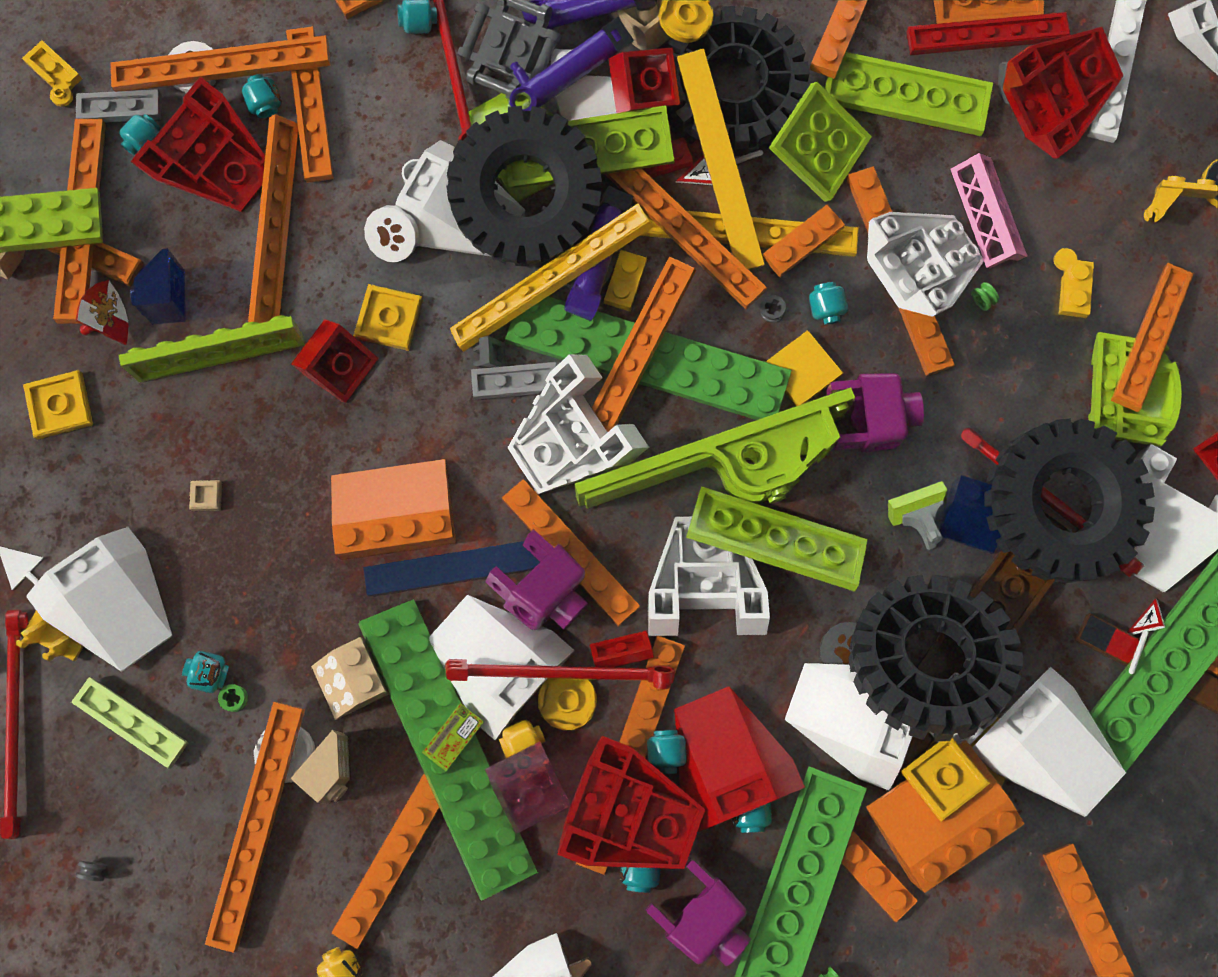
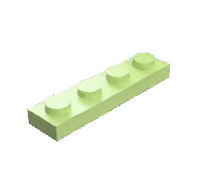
(130, 722)

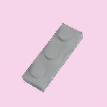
(118, 105)
(510, 380)

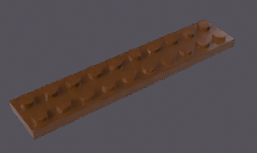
(1011, 590)

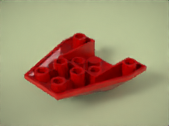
(731, 758)

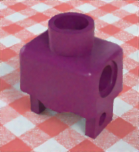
(879, 412)
(546, 590)
(707, 922)

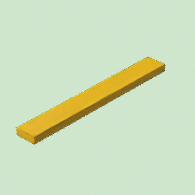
(720, 158)
(769, 233)
(551, 277)

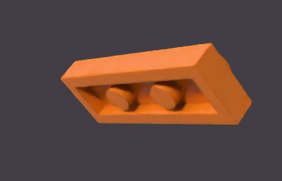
(803, 240)
(877, 879)

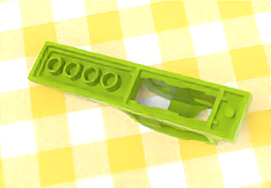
(770, 443)

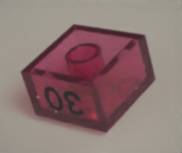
(527, 787)

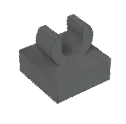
(491, 353)

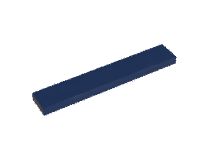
(447, 568)

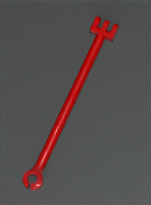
(453, 68)
(977, 441)
(660, 675)
(10, 824)

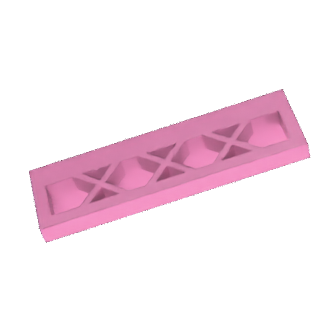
(998, 210)

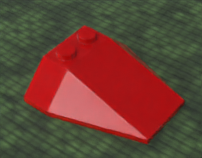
(1061, 87)
(205, 151)
(628, 814)

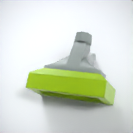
(920, 511)

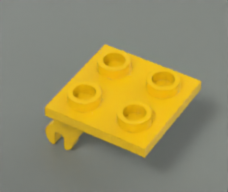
(1176, 186)
(45, 634)

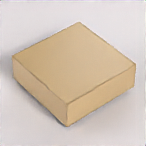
(205, 495)

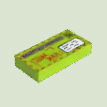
(452, 737)

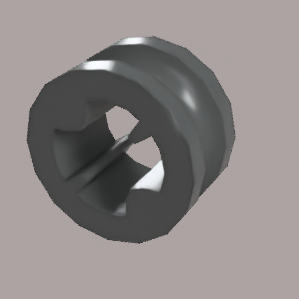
(777, 315)
(91, 871)

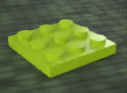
(820, 142)

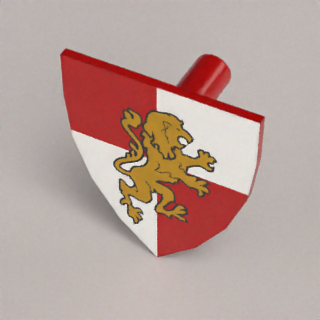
(103, 312)

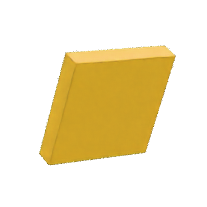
(388, 317)
(810, 368)
(58, 404)
(945, 778)

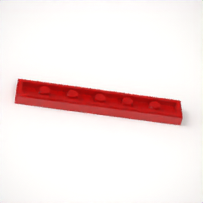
(987, 33)

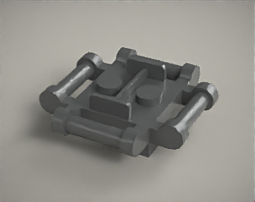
(509, 41)

